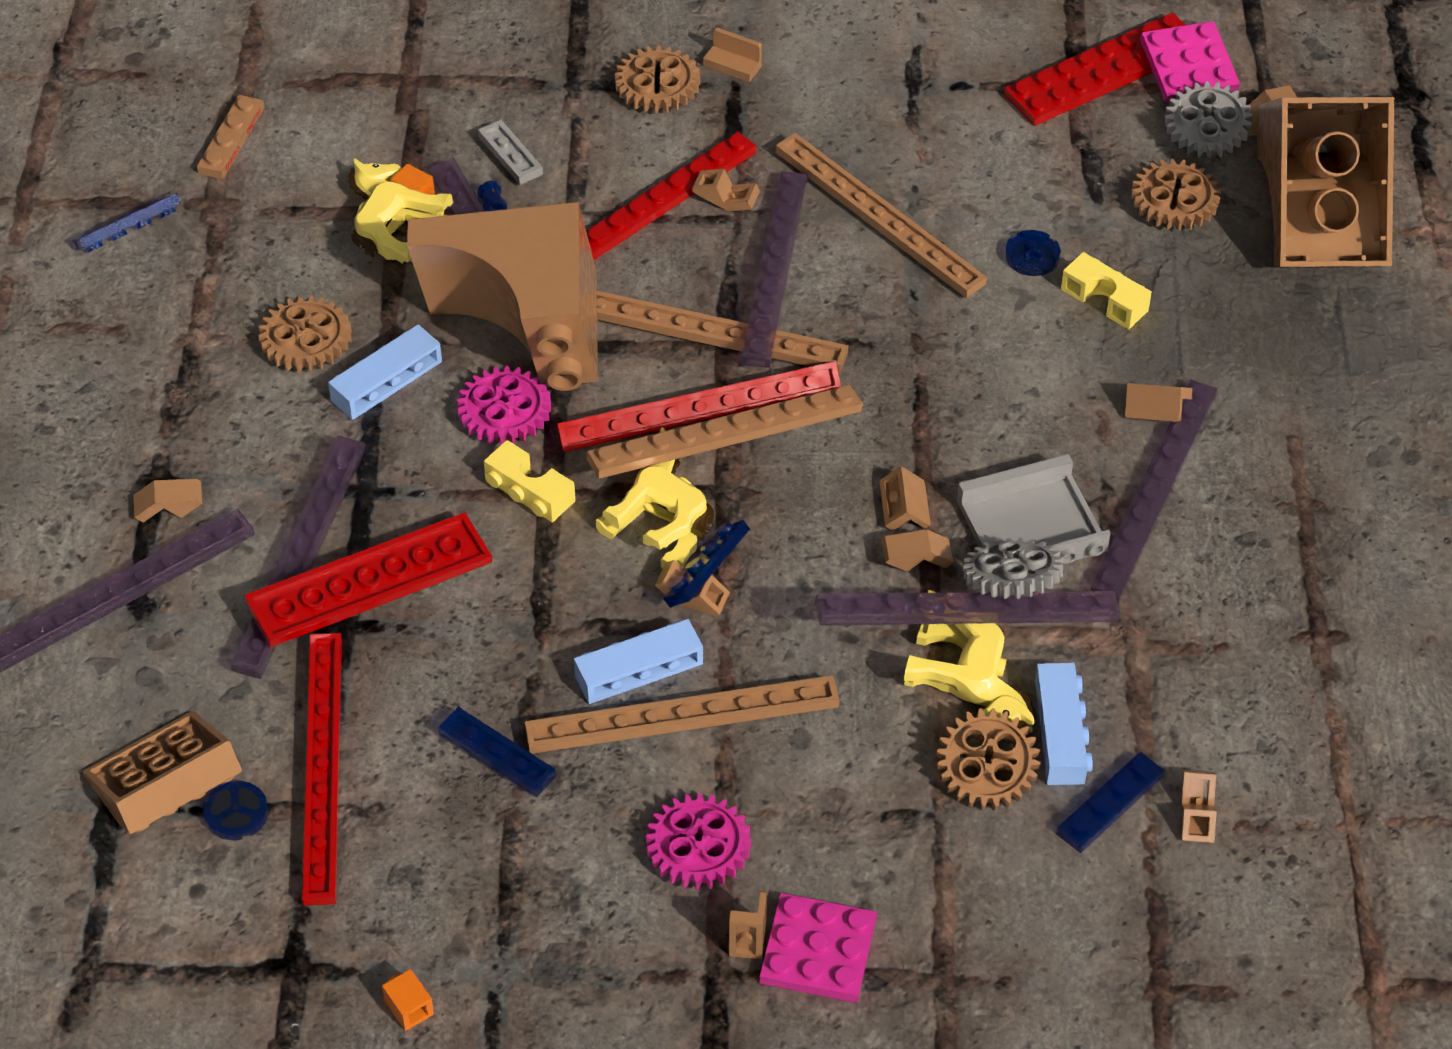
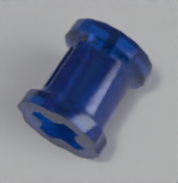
(491, 198)

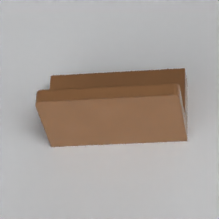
(734, 55)
(1155, 402)
(904, 499)
(748, 931)

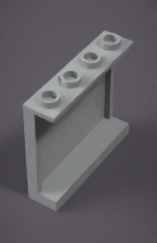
(1036, 504)

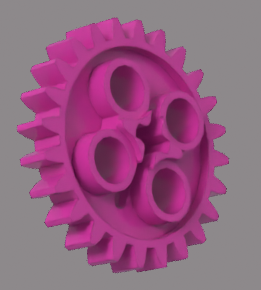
(504, 405)
(698, 841)

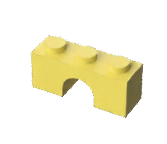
(1090, 277)
(545, 495)

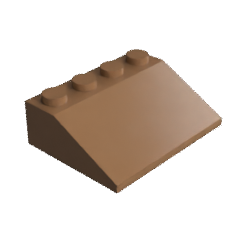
(163, 771)

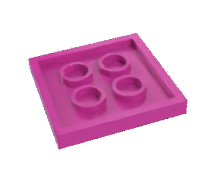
(1188, 56)
(818, 947)

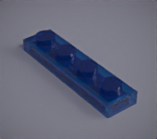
(118, 228)
(704, 566)
(497, 751)
(1110, 802)

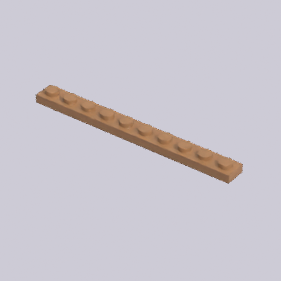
(881, 215)
(713, 330)
(723, 431)
(681, 714)

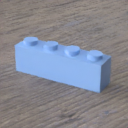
(385, 372)
(638, 661)
(1061, 724)

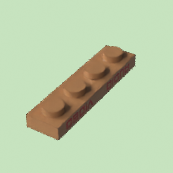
(230, 137)

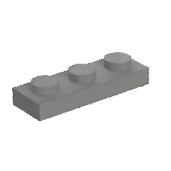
(510, 152)

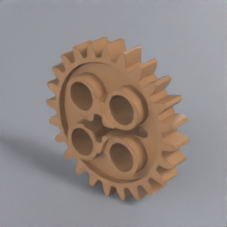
(637, 79)
(1196, 198)
(305, 333)
(990, 732)

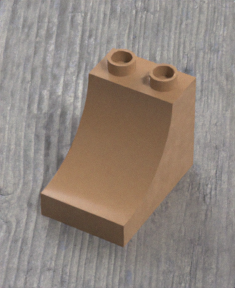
(1329, 179)
(521, 272)

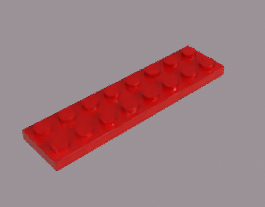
(1085, 75)
(367, 579)

